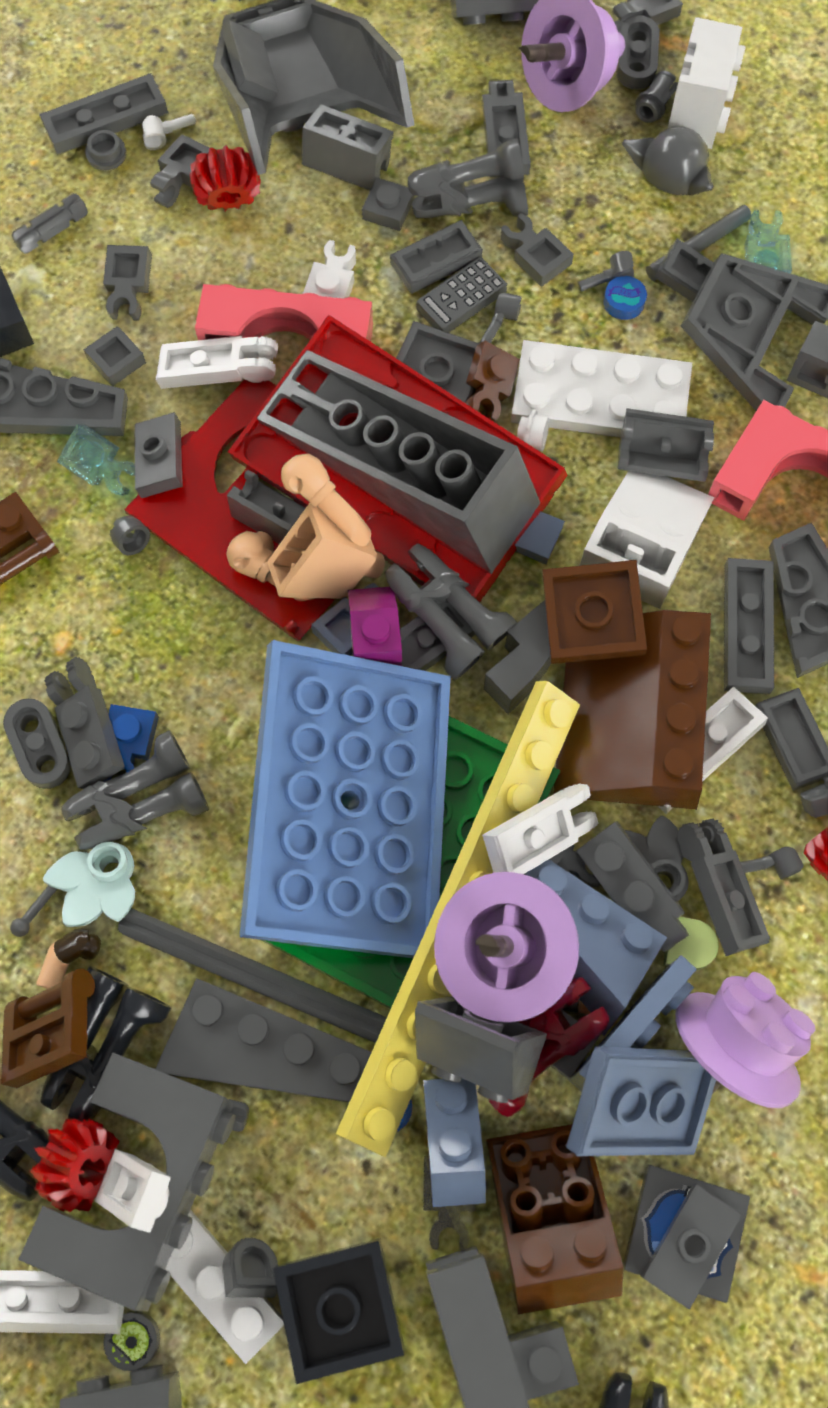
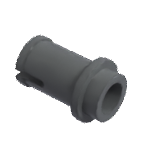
(651, 103)

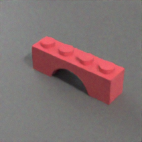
(255, 313)

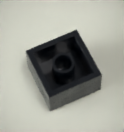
(338, 1311)

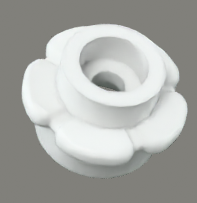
(534, 430)

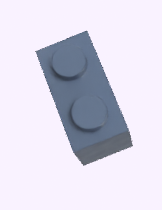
(454, 1143)

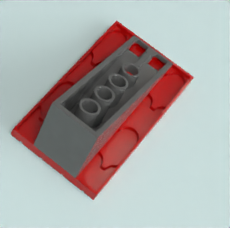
(402, 456)

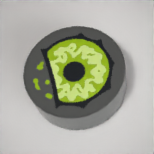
(135, 1343)

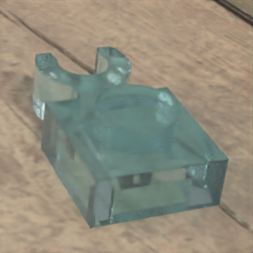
(766, 246)
(93, 459)

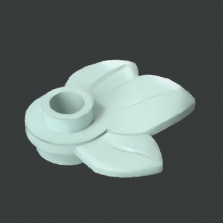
(89, 888)

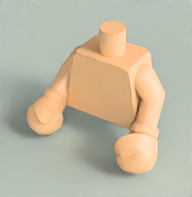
(322, 551)

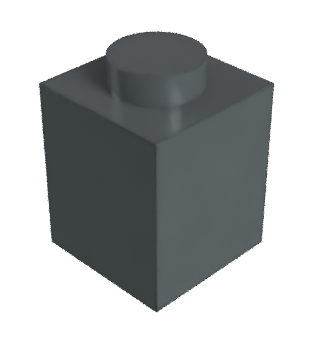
(543, 1360)

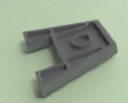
(739, 315)

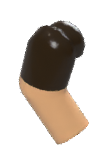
(63, 952)

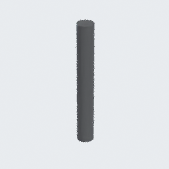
(709, 235)

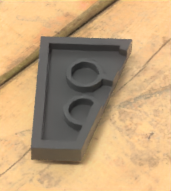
(802, 586)

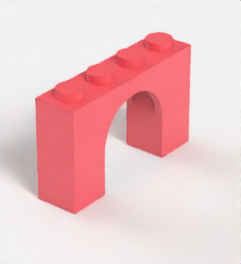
(769, 446)

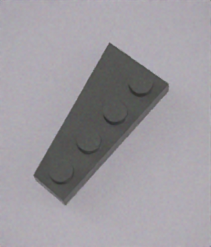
(51, 404)
(258, 1048)

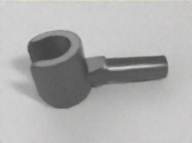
(621, 265)
(506, 307)
(785, 861)

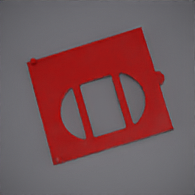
(199, 520)

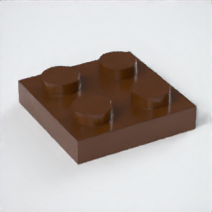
(594, 612)

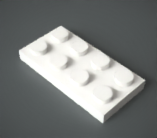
(594, 387)

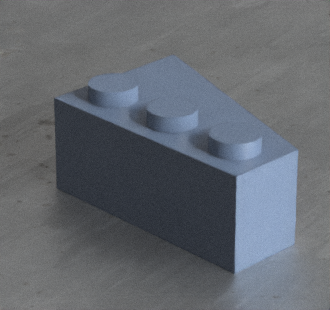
(612, 942)

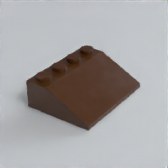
(642, 717)

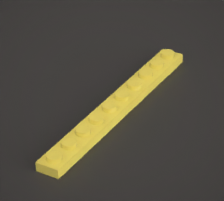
(516, 786)

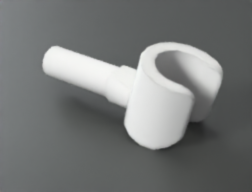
(155, 129)

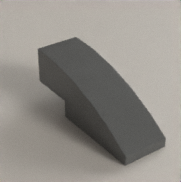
(525, 664)

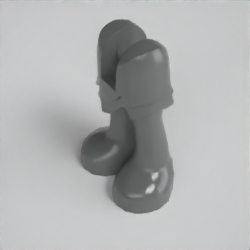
(442, 187)
(442, 588)
(123, 819)

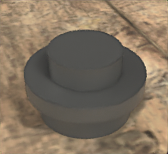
(105, 150)

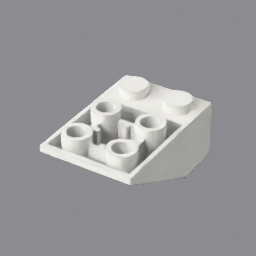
(651, 523)

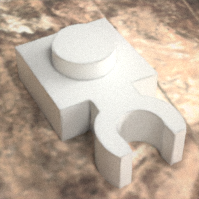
(335, 277)

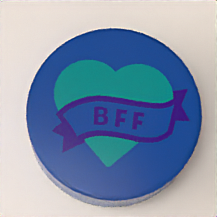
(625, 297)

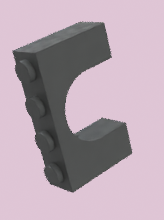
(126, 1261)
(475, 1331)

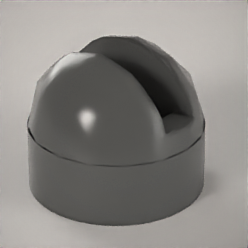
(126, 541)

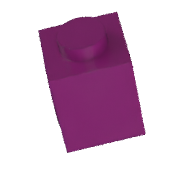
(375, 625)

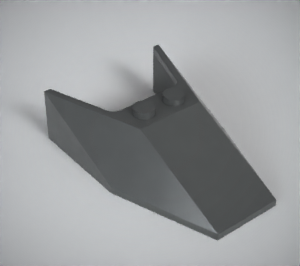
(315, 60)

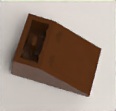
(553, 1221)

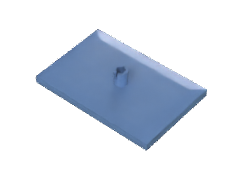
(346, 803)

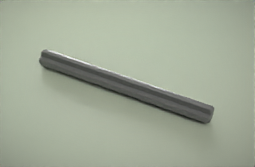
(252, 975)

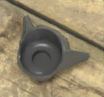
(673, 161)

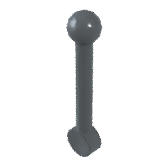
(20, 926)

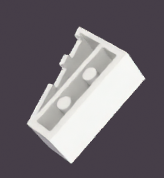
(707, 79)

